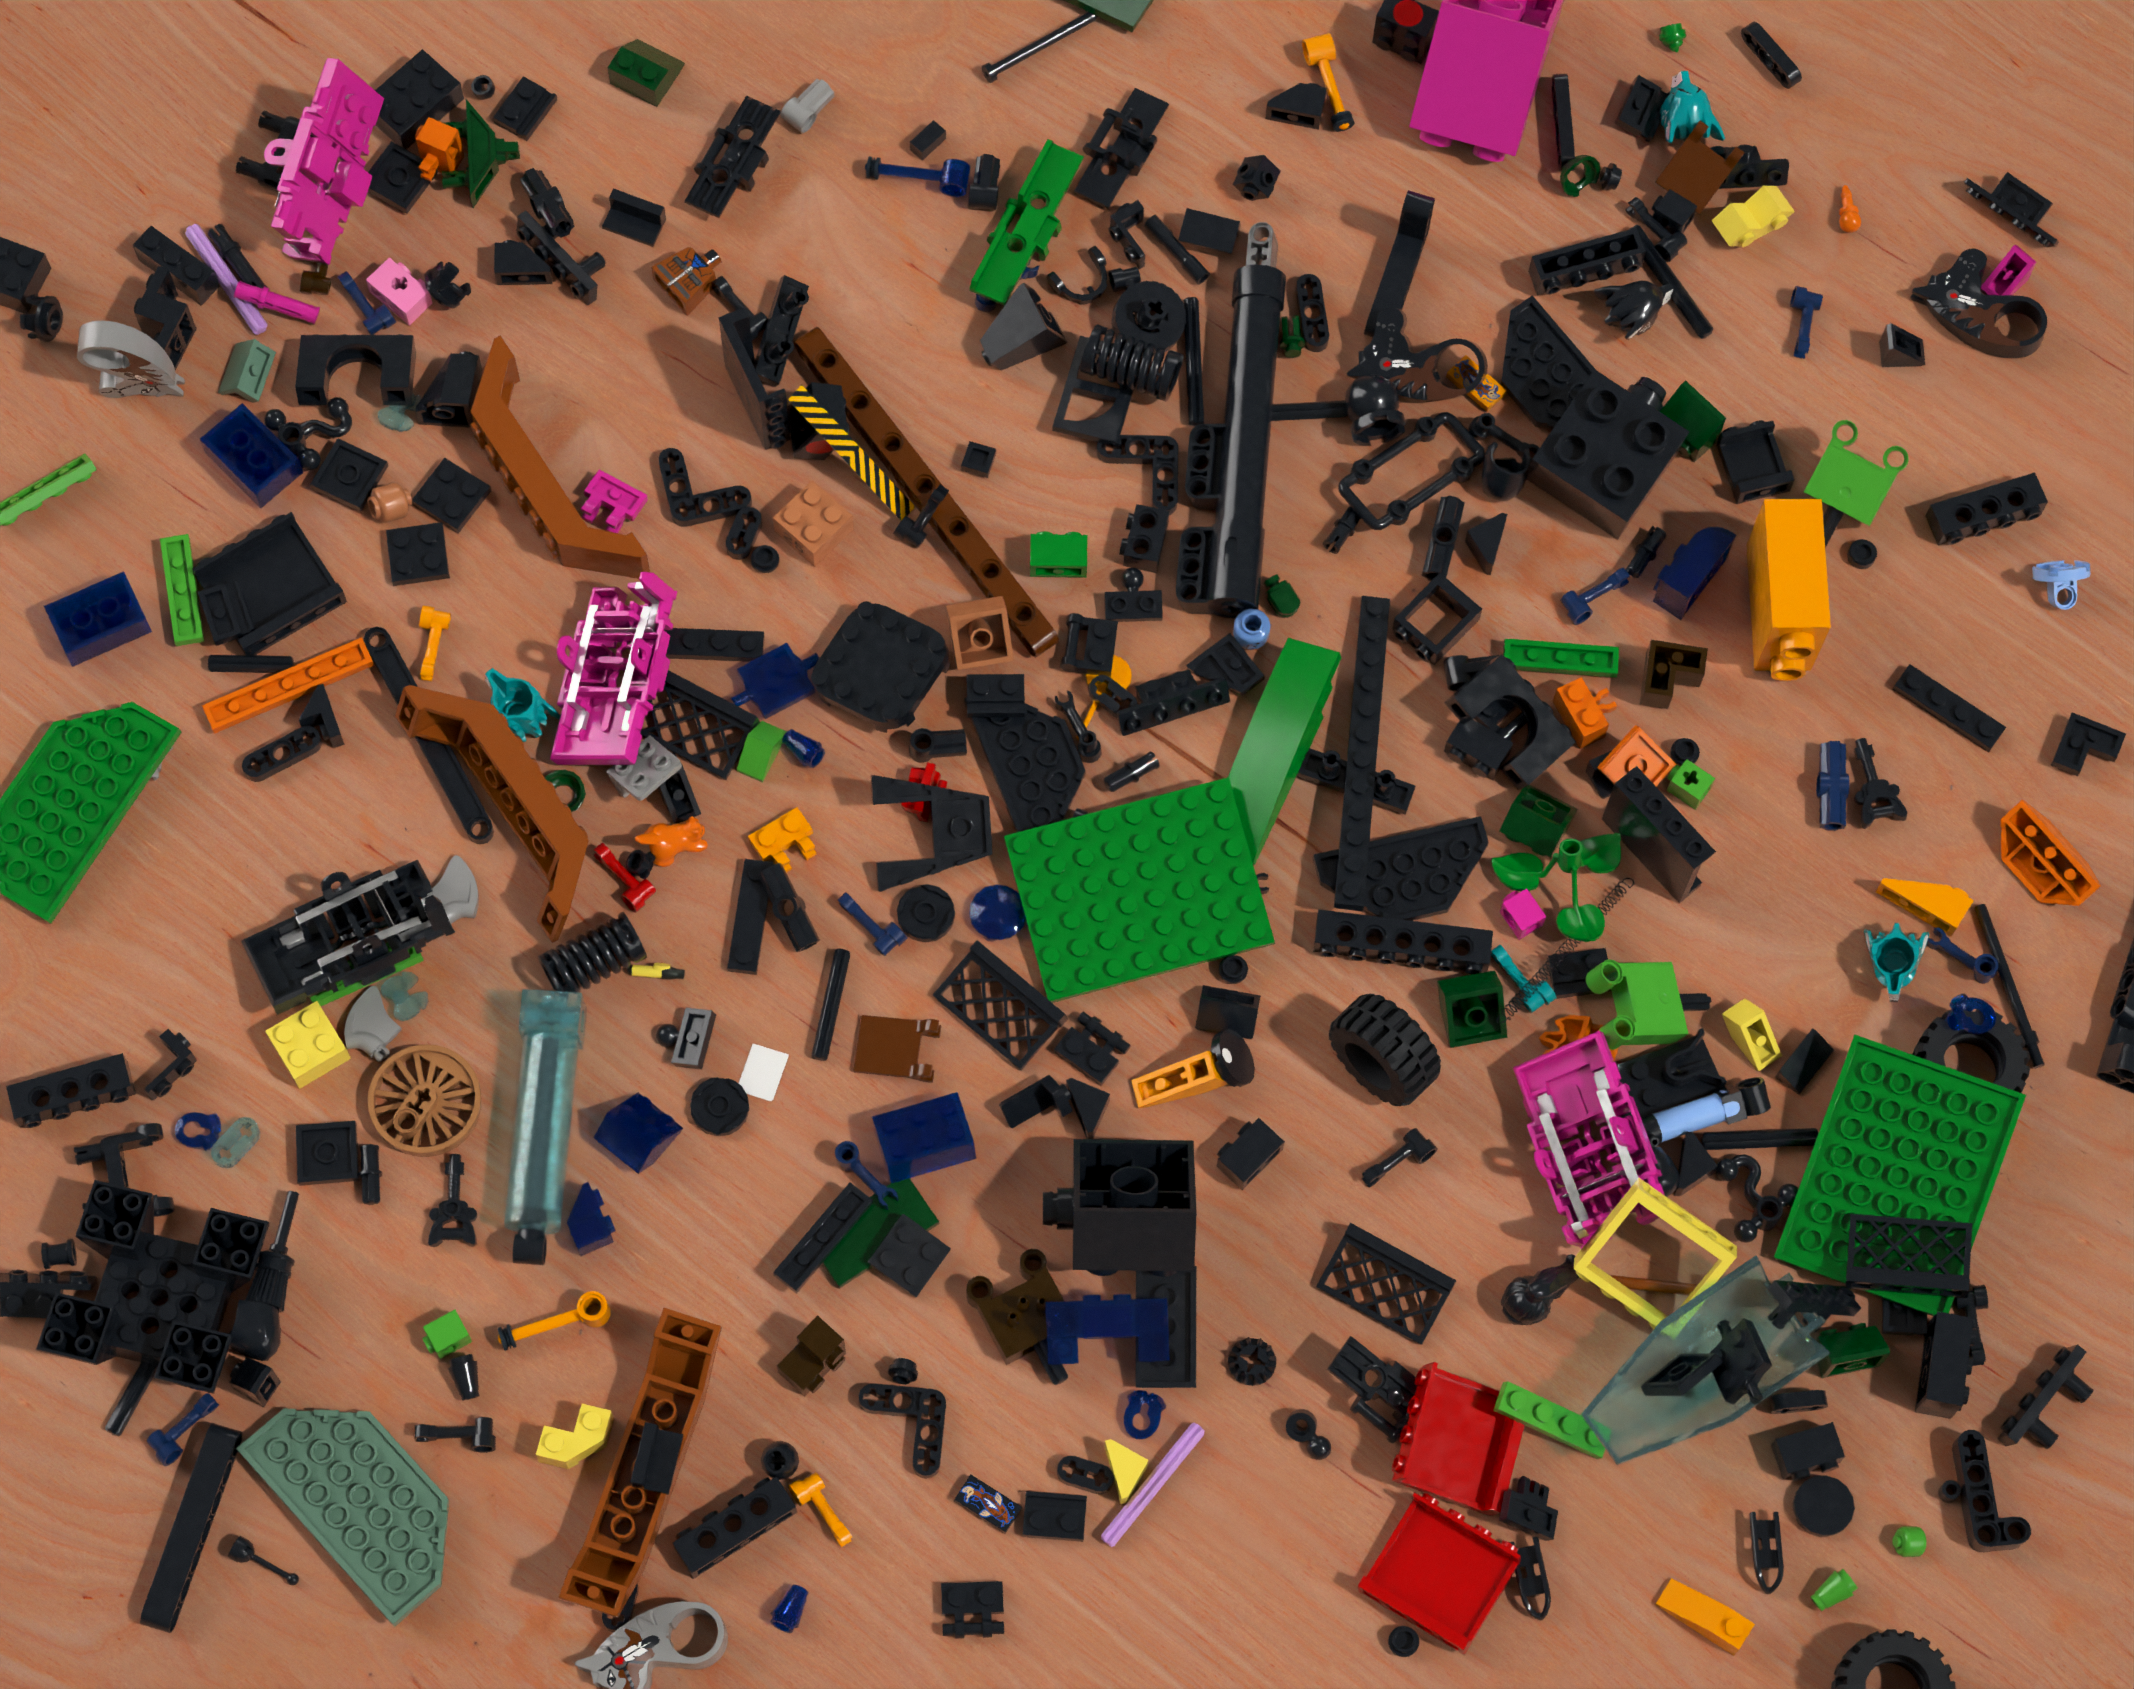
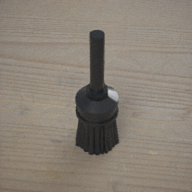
(275, 1264)

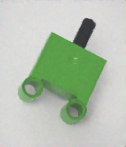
(1851, 482)
(1645, 1002)

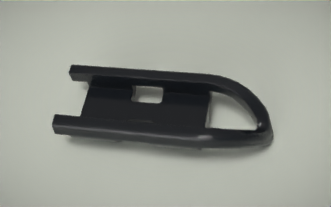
(1766, 1558)
(1533, 1584)

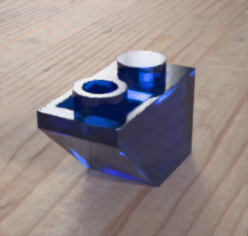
(587, 1222)

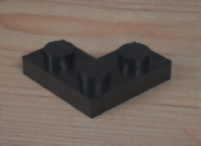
(2086, 736)

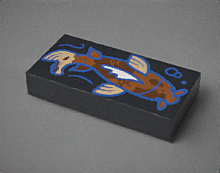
(987, 1504)

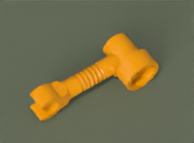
(434, 621)
(810, 1489)

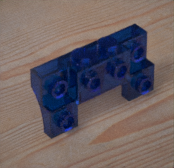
(1107, 1320)

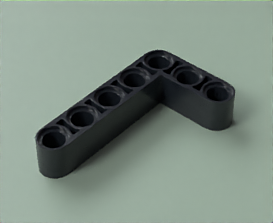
(1404, 256)

